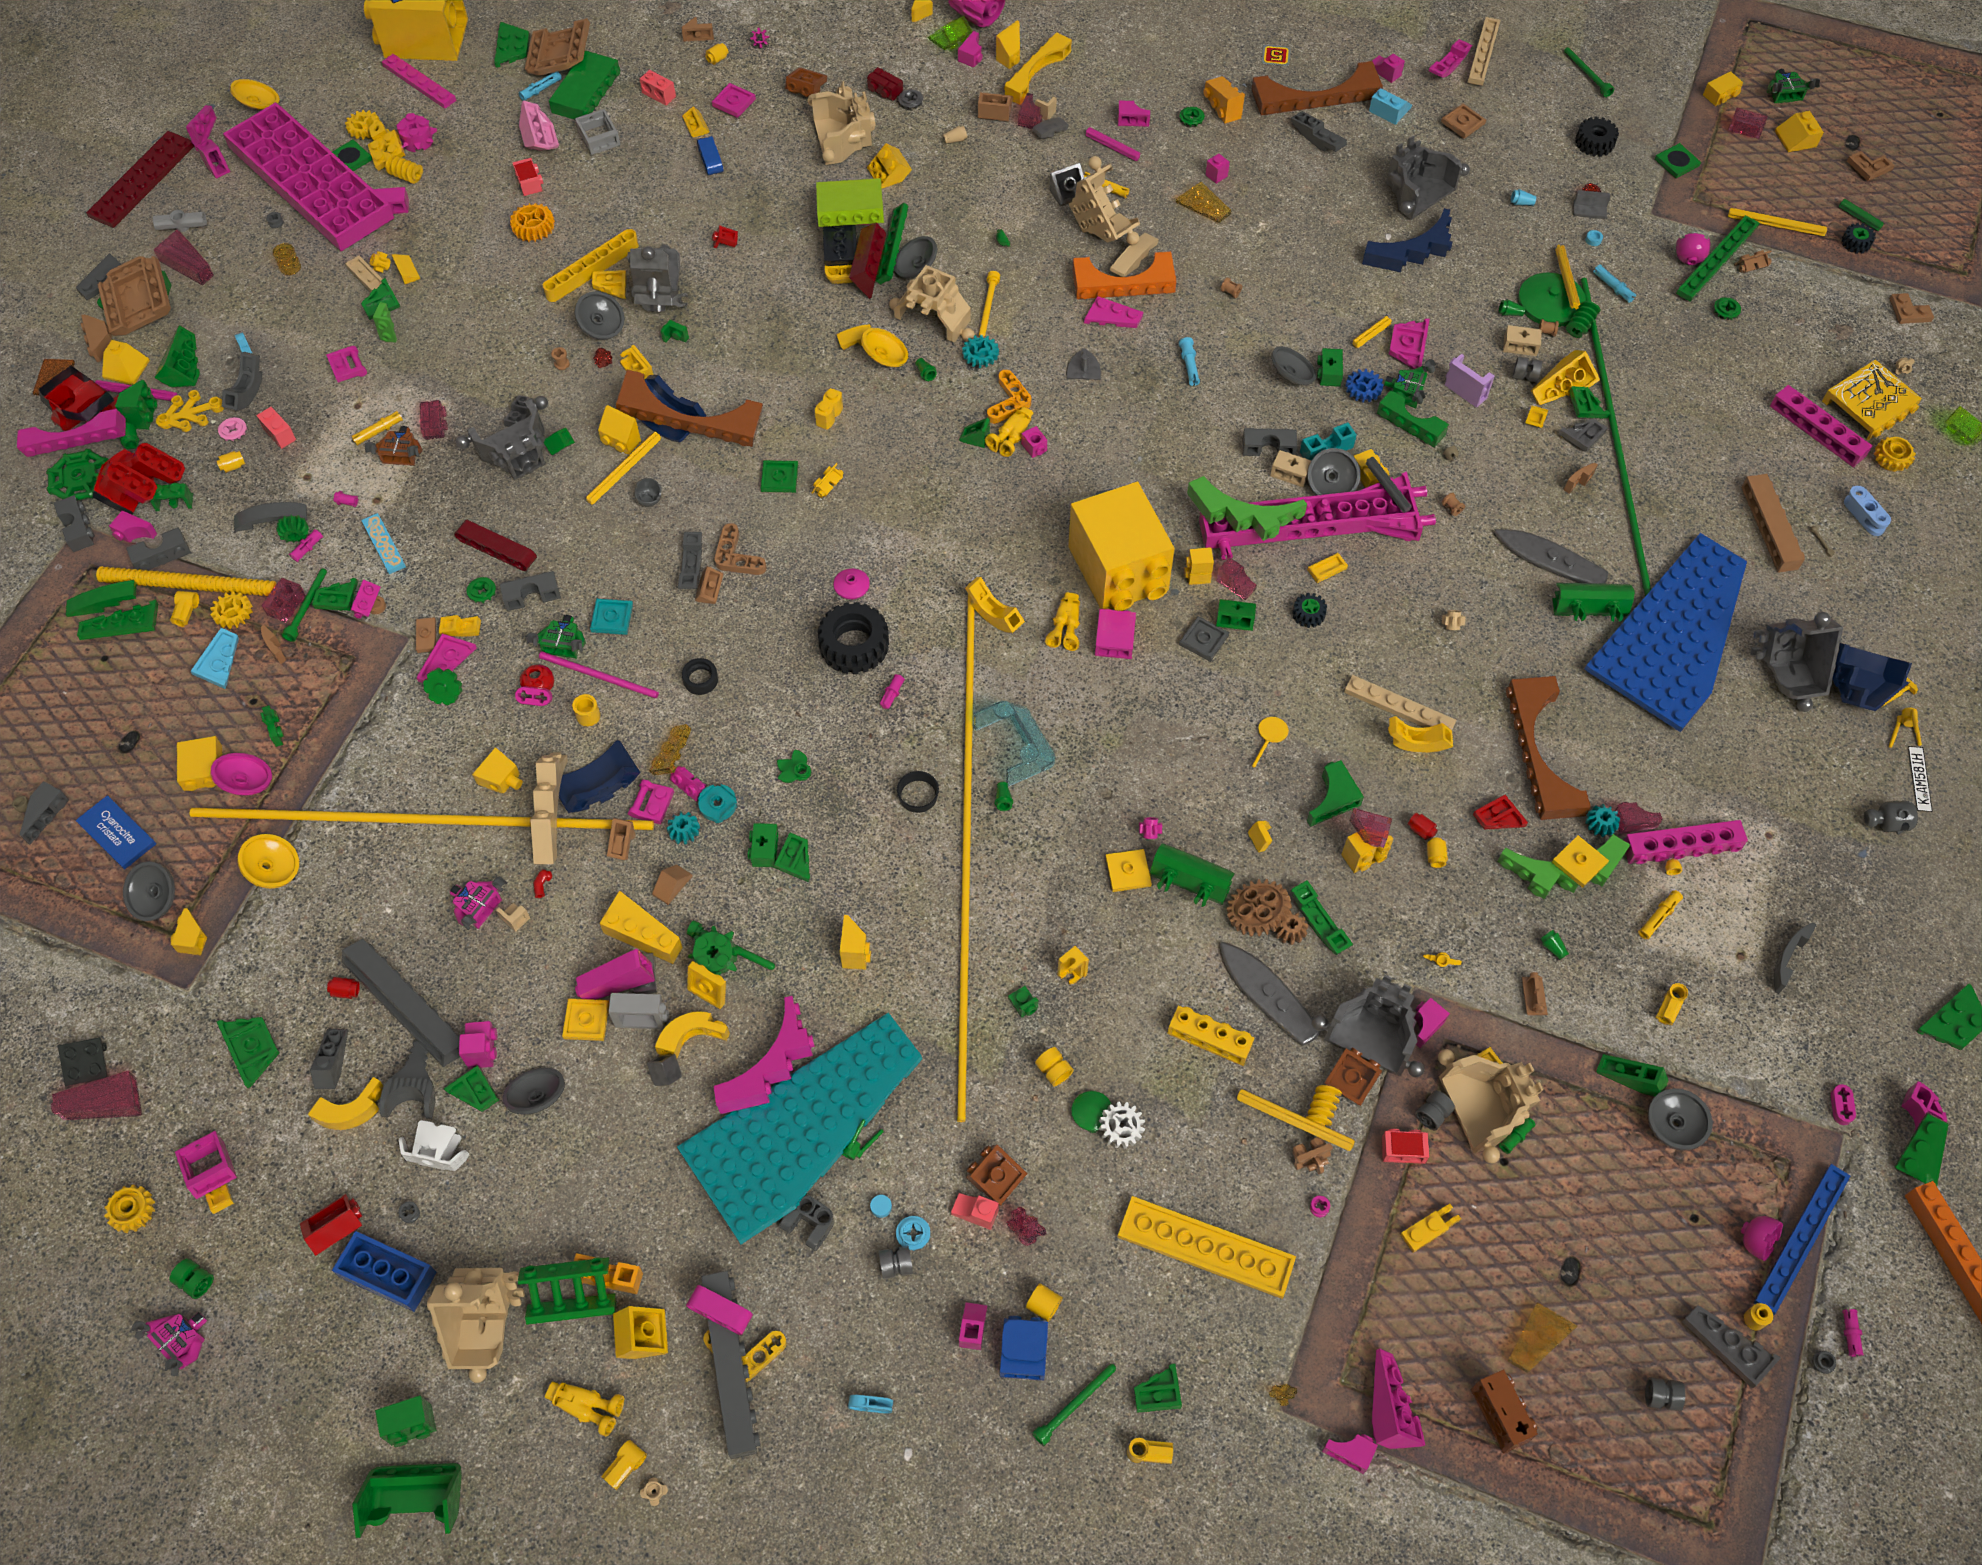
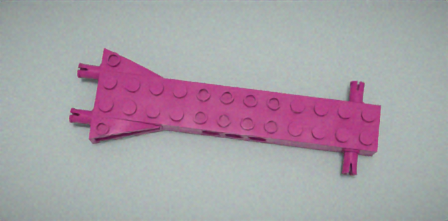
(1332, 515)

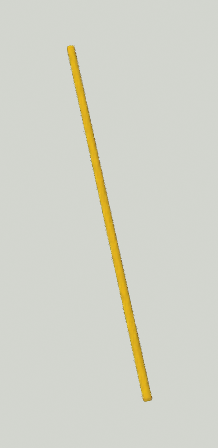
(404, 818)

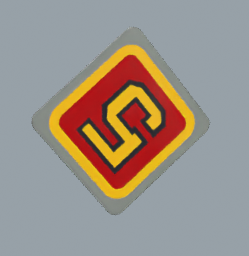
(1276, 55)

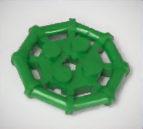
(75, 464)

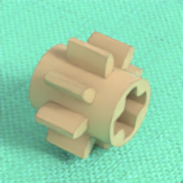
(1453, 619)

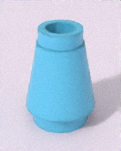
(1521, 197)

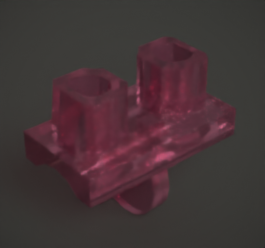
(1025, 1226)

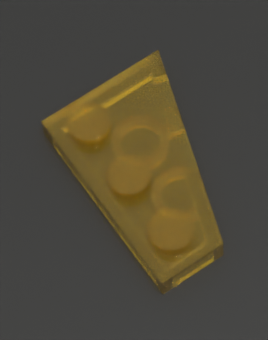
(1205, 202)

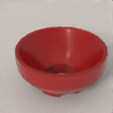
(545, 680)

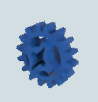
(1364, 385)

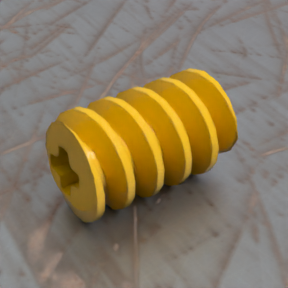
(403, 169)
(1322, 1104)

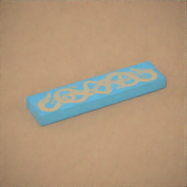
(383, 543)

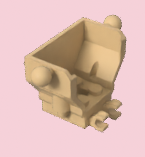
(841, 124)
(1096, 212)
(937, 292)
(1488, 1098)
(472, 1317)

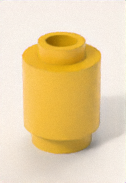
(716, 53)
(230, 461)
(1437, 852)
(1758, 1316)

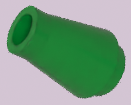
(1510, 308)
(926, 370)
(1003, 797)
(1554, 944)

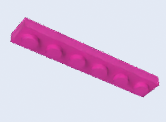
(419, 81)

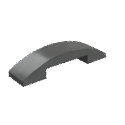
(267, 513)
(691, 560)
(1781, 972)

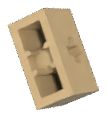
(1522, 340)
(1290, 468)

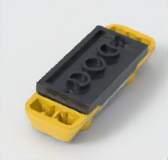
(839, 252)

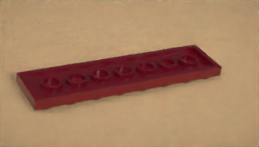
(140, 179)

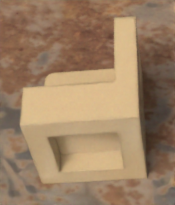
(1047, 109)
(514, 916)

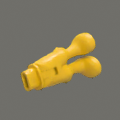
(1013, 429)
(1066, 615)
(580, 1402)

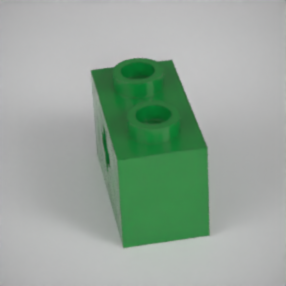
(1330, 367)
(1236, 615)
(768, 836)

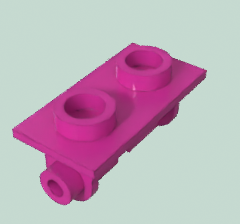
(365, 599)
(682, 779)

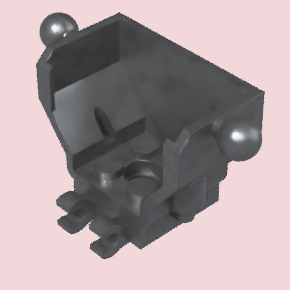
(1422, 177)
(655, 277)
(515, 447)
(1801, 656)
(1377, 1025)

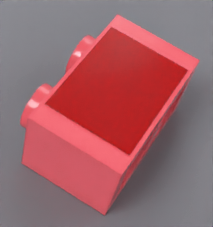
(527, 176)
(276, 427)
(1405, 1146)

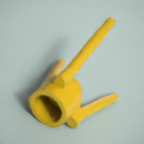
(1909, 718)

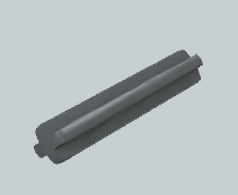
(1388, 484)

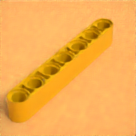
(583, 269)

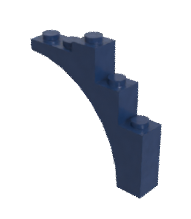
(1395, 255)

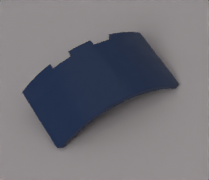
(682, 405)
(598, 779)

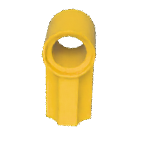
(184, 606)
(1671, 1005)
(1153, 1451)
(628, 1459)

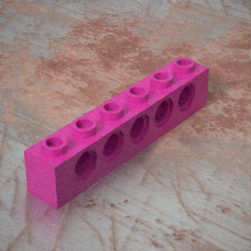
(1821, 426)
(1731, 831)

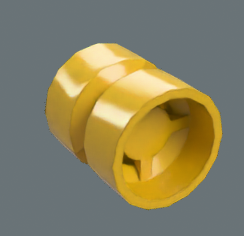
(1056, 1068)

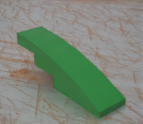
(99, 598)

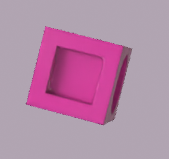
(1034, 442)

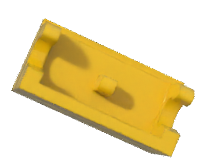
(635, 361)
(1073, 963)

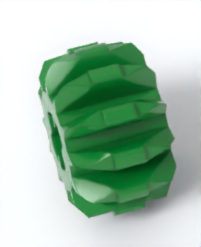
(292, 528)

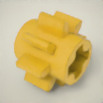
(380, 261)

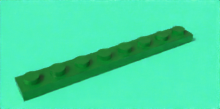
(1717, 258)

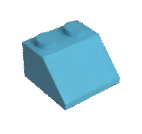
(1389, 106)

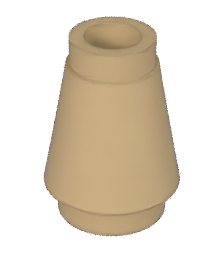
(955, 135)

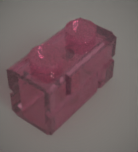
(1747, 123)
(432, 419)

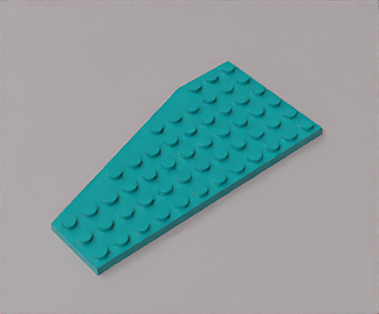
(771, 1154)

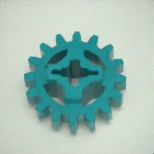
(980, 351)

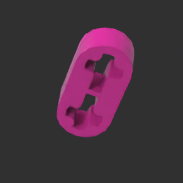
(533, 700)
(1846, 1104)

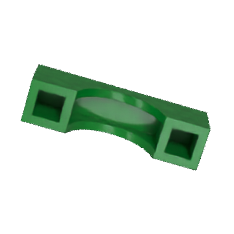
(1429, 430)

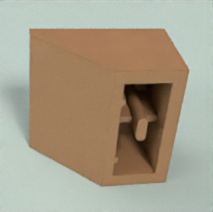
(994, 106)

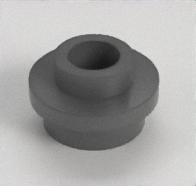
(1830, 1360)

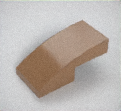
(1581, 476)
(273, 644)

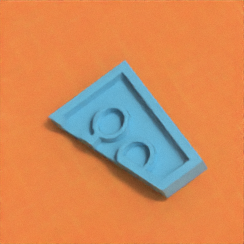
(217, 659)

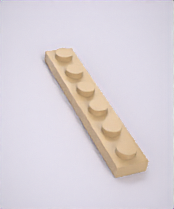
(1484, 51)
(1396, 704)

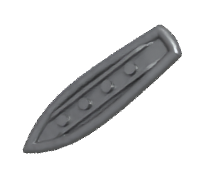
(1551, 556)
(1269, 993)

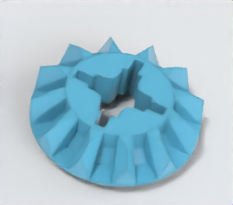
(905, 1227)

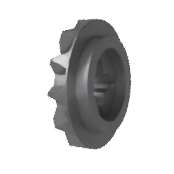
(908, 95)

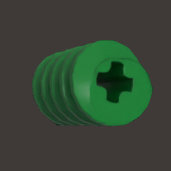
(1583, 319)

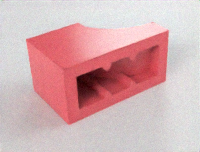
(976, 1210)

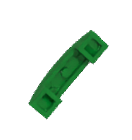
(1319, 919)

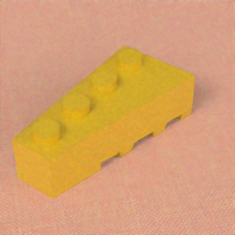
(639, 929)

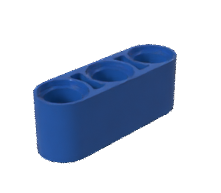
(710, 155)

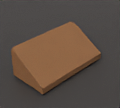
(709, 586)

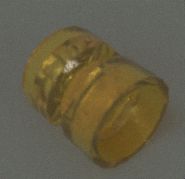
(286, 259)

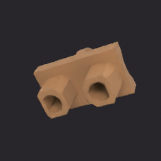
(1313, 1159)

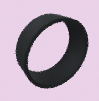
(918, 776)

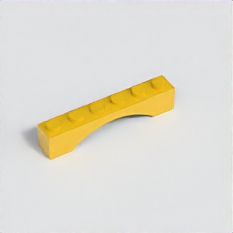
(1055, 50)

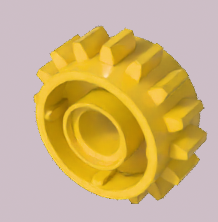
(1894, 454)
(137, 1216)

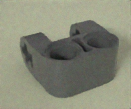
(812, 1216)

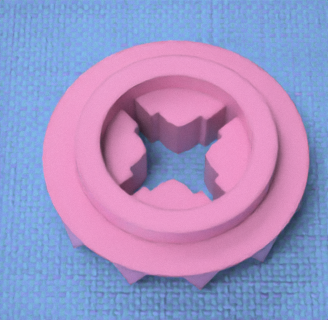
(231, 424)

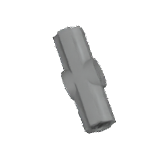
(179, 220)

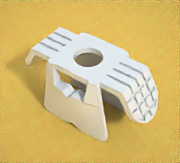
(435, 1147)

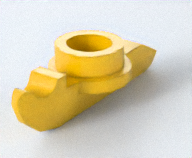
(1442, 959)

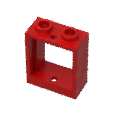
(331, 1224)

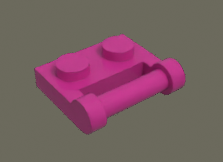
(341, 366)
(657, 803)

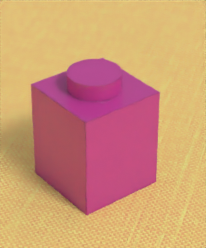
(1217, 168)

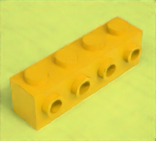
(1211, 1035)

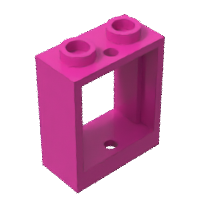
(211, 1178)

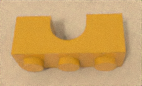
(620, 1277)

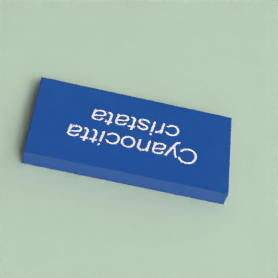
(116, 832)

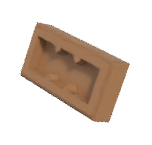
(425, 634)

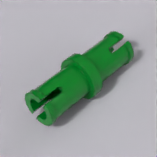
(1516, 1136)

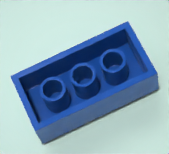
(384, 1271)

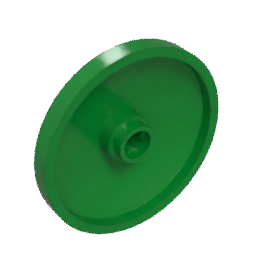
(1547, 298)

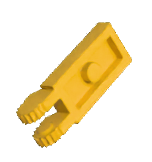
(1428, 1229)

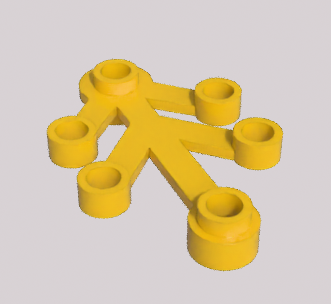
(170, 418)

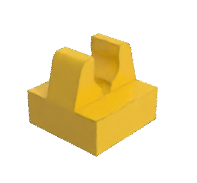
(1536, 416)

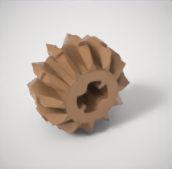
(1296, 933)

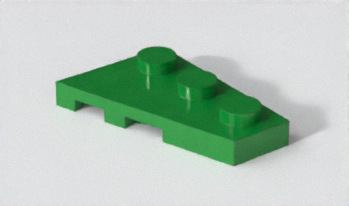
(1925, 1150)

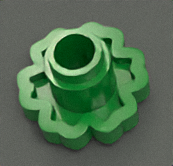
(442, 686)

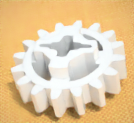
(1112, 1118)

